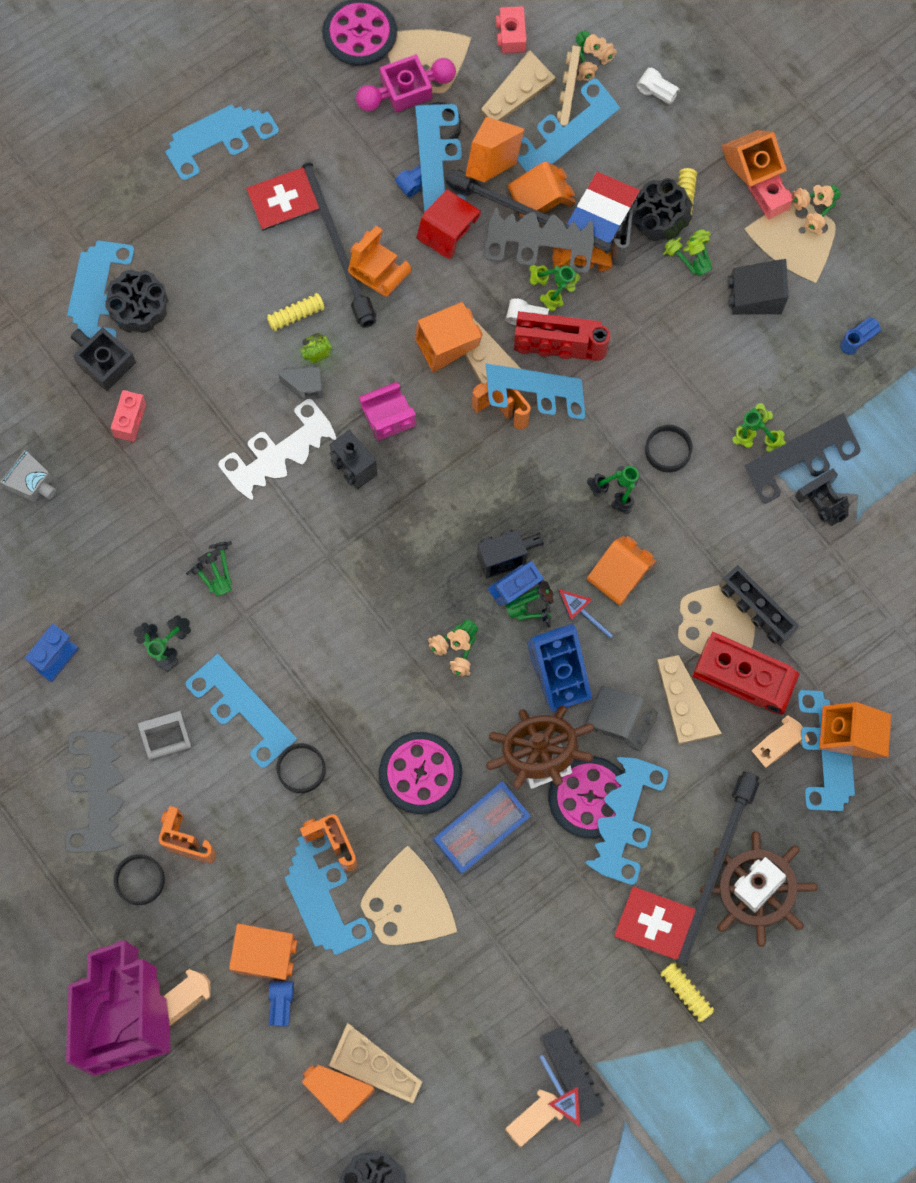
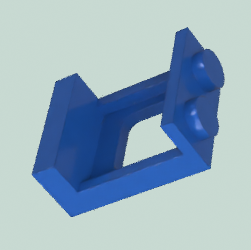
(515, 583)
(51, 653)

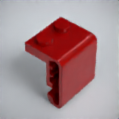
(446, 223)

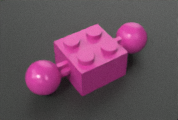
(405, 83)

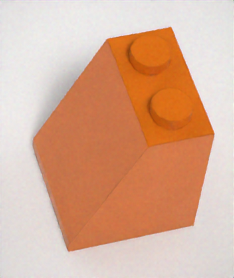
(494, 149)
(754, 157)
(447, 335)
(855, 730)
(262, 953)
(337, 1091)

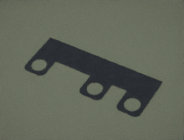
(801, 448)

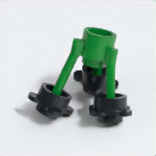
(626, 477)

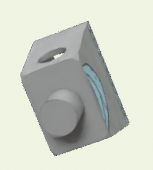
(28, 479)

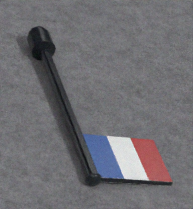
(604, 202)

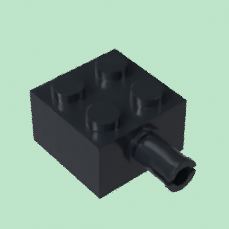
(102, 357)
(353, 459)
(505, 552)

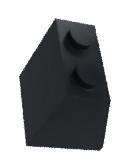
(759, 288)

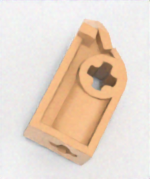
(779, 741)
(187, 995)
(533, 1119)

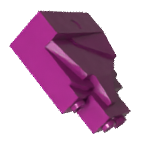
(116, 1012)

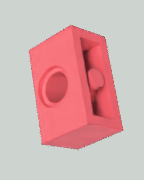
(513, 19)
(772, 203)
(128, 416)

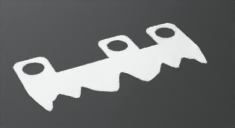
(272, 459)

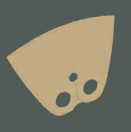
(429, 47)
(782, 240)
(725, 615)
(413, 887)

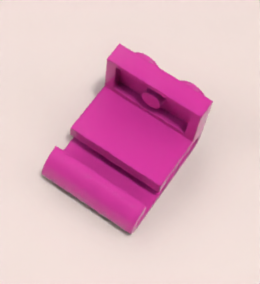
(387, 411)

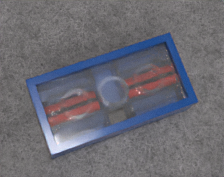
(481, 827)

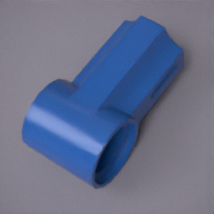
(410, 181)
(860, 335)
(281, 997)

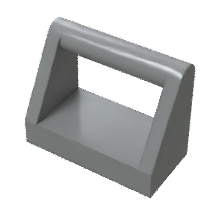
(163, 723)

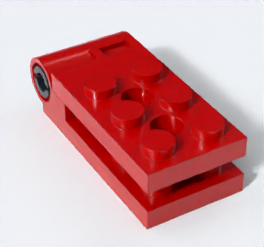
(561, 336)
(765, 678)

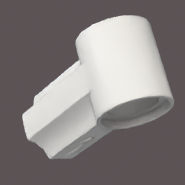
(654, 84)
(520, 305)

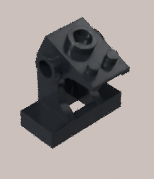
(820, 489)

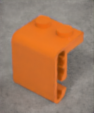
(542, 188)
(561, 257)
(375, 264)
(480, 400)
(621, 569)
(332, 827)
(178, 842)

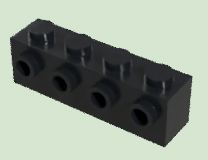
(758, 605)
(569, 1069)

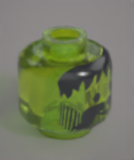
(316, 348)

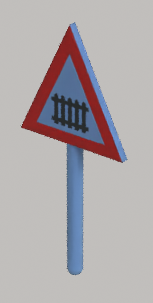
(575, 604)
(567, 1103)

